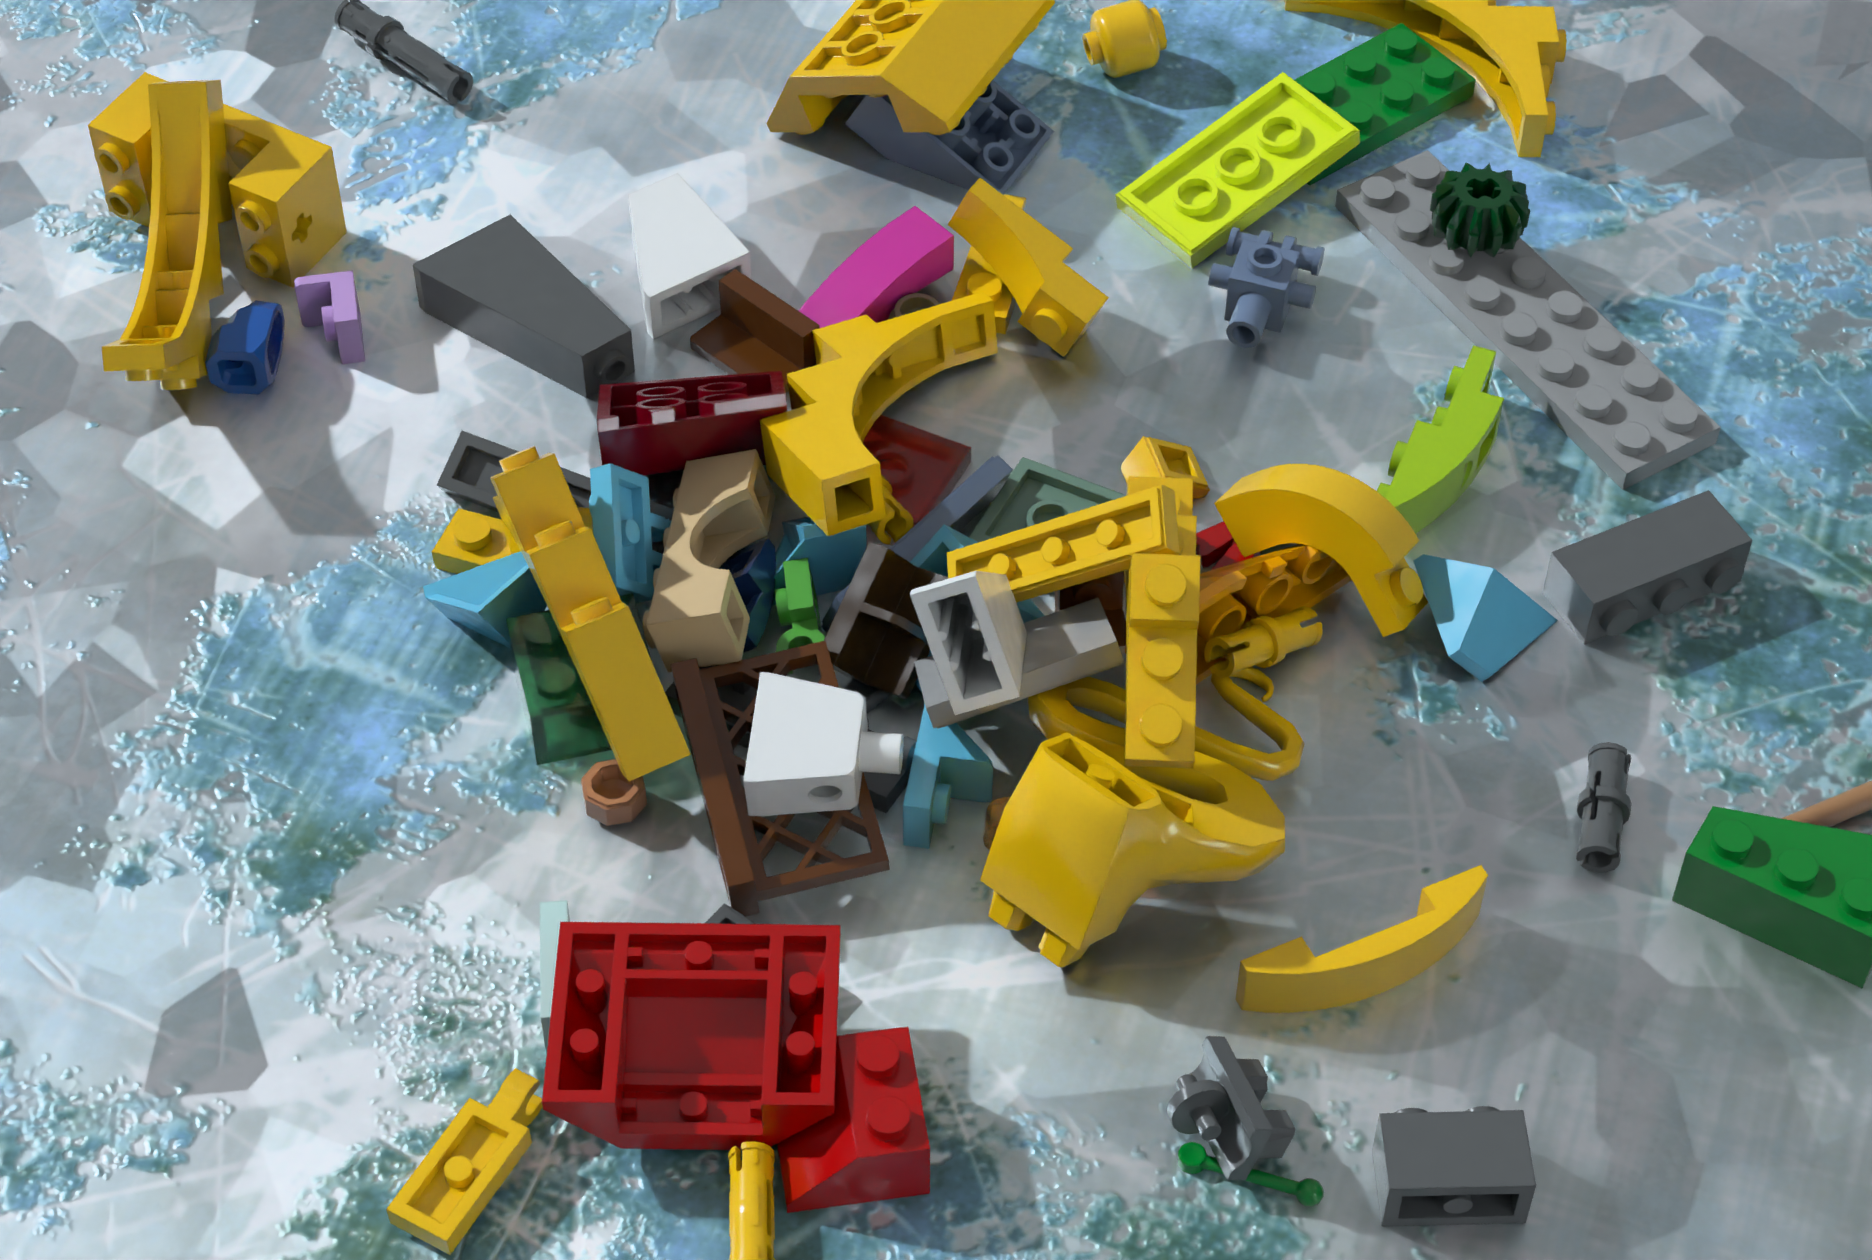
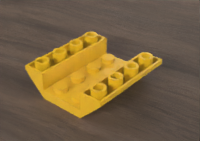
(918, 52)

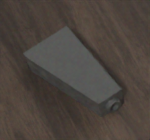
(526, 306)

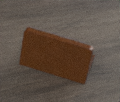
(755, 331)

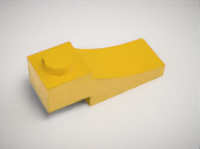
(1030, 261)

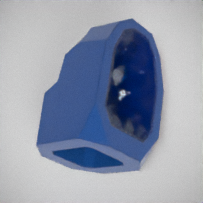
(247, 349)

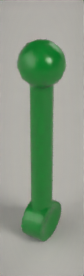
(1193, 1159)

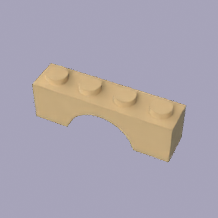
(694, 603)

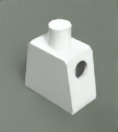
(812, 748)

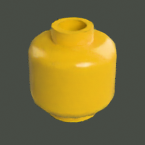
(1125, 38)

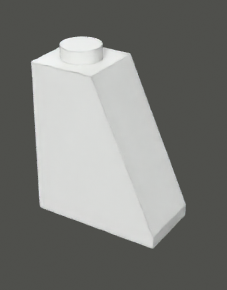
(680, 254)
(974, 637)

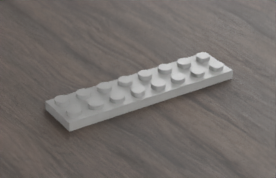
(1539, 325)

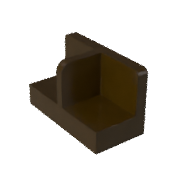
(877, 626)

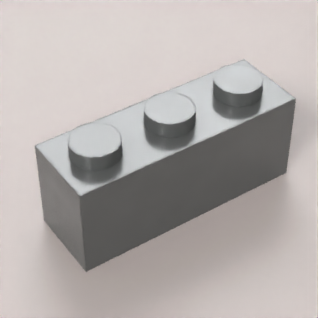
(1646, 567)

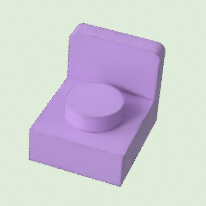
(333, 303)

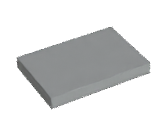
(1057, 652)

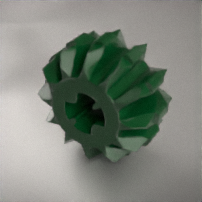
(1479, 210)

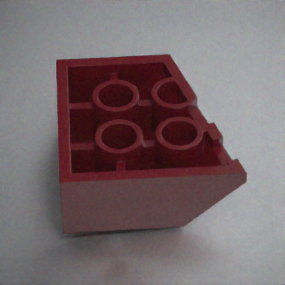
(674, 421)

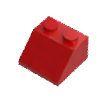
(873, 1141)

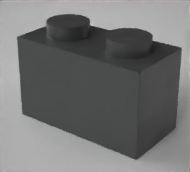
(1453, 1167)

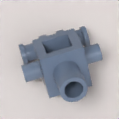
(1263, 283)

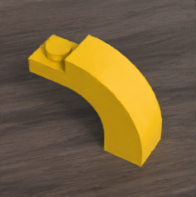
(1339, 518)

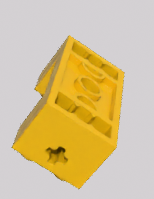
(278, 182)

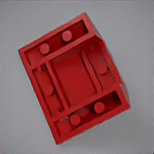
(693, 1032)

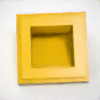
(1165, 459)

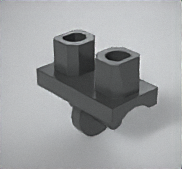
(1225, 1108)

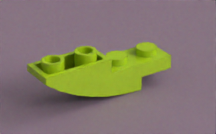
(1451, 450)

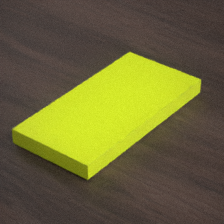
(1237, 169)

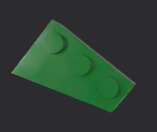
(1786, 887)

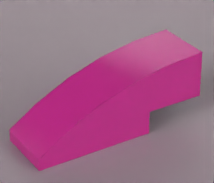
(884, 269)

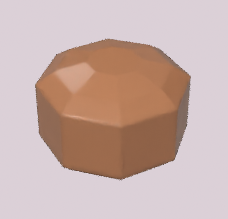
(610, 795)

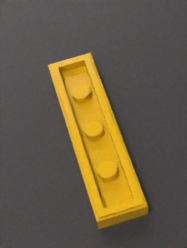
(1076, 545)

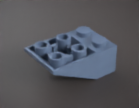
(989, 143)

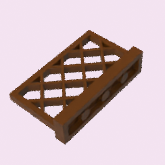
(725, 797)

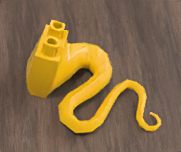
(1098, 834)

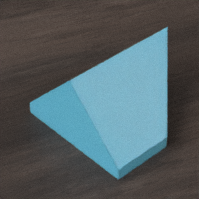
(831, 558)
(488, 596)
(1479, 613)

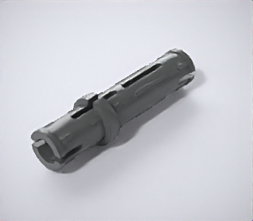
(387, 40)

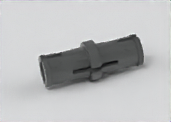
(1603, 807)

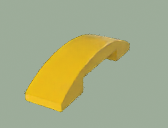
(1296, 981)

